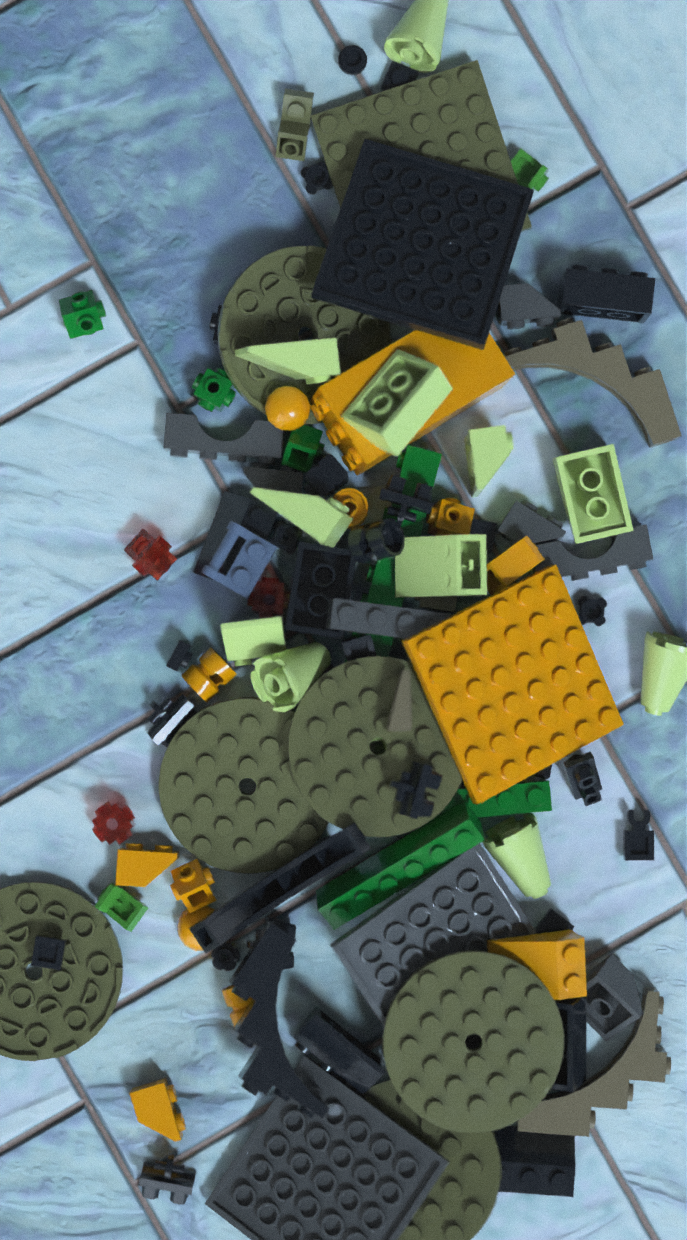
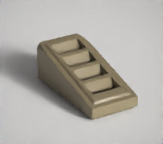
(401, 710)

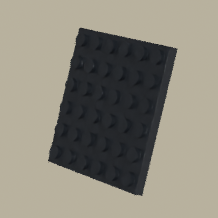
(423, 244)

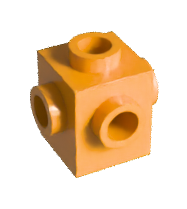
(450, 518)
(188, 881)

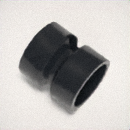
(376, 540)

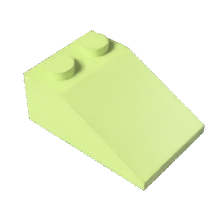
(298, 360)
(593, 493)
(316, 516)
(253, 639)

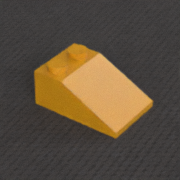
(552, 956)

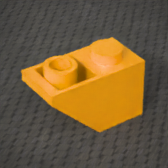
(512, 564)
(141, 866)
(156, 1108)

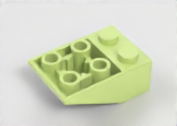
(442, 566)

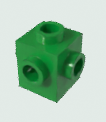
(82, 314)
(217, 400)

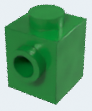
(303, 448)

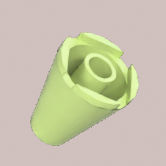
(419, 35)
(663, 671)
(289, 674)
(520, 854)

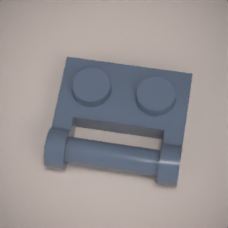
(247, 566)

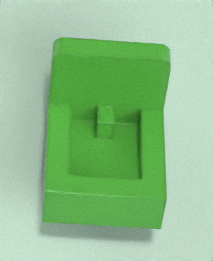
(529, 171)
(121, 906)

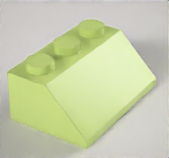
(398, 401)
(485, 454)

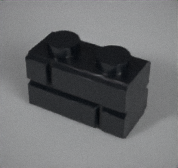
(325, 478)

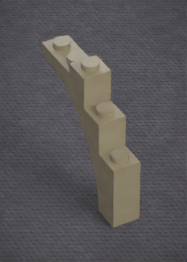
(642, 395)
(610, 1087)

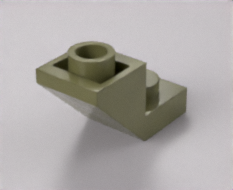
(294, 124)

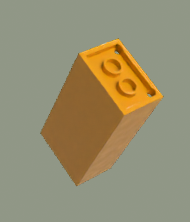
(469, 371)

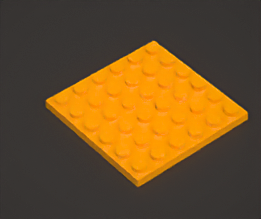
(513, 683)

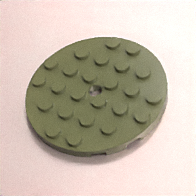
(270, 307)
(333, 752)
(204, 795)
(63, 1006)
(482, 1085)
(467, 1188)

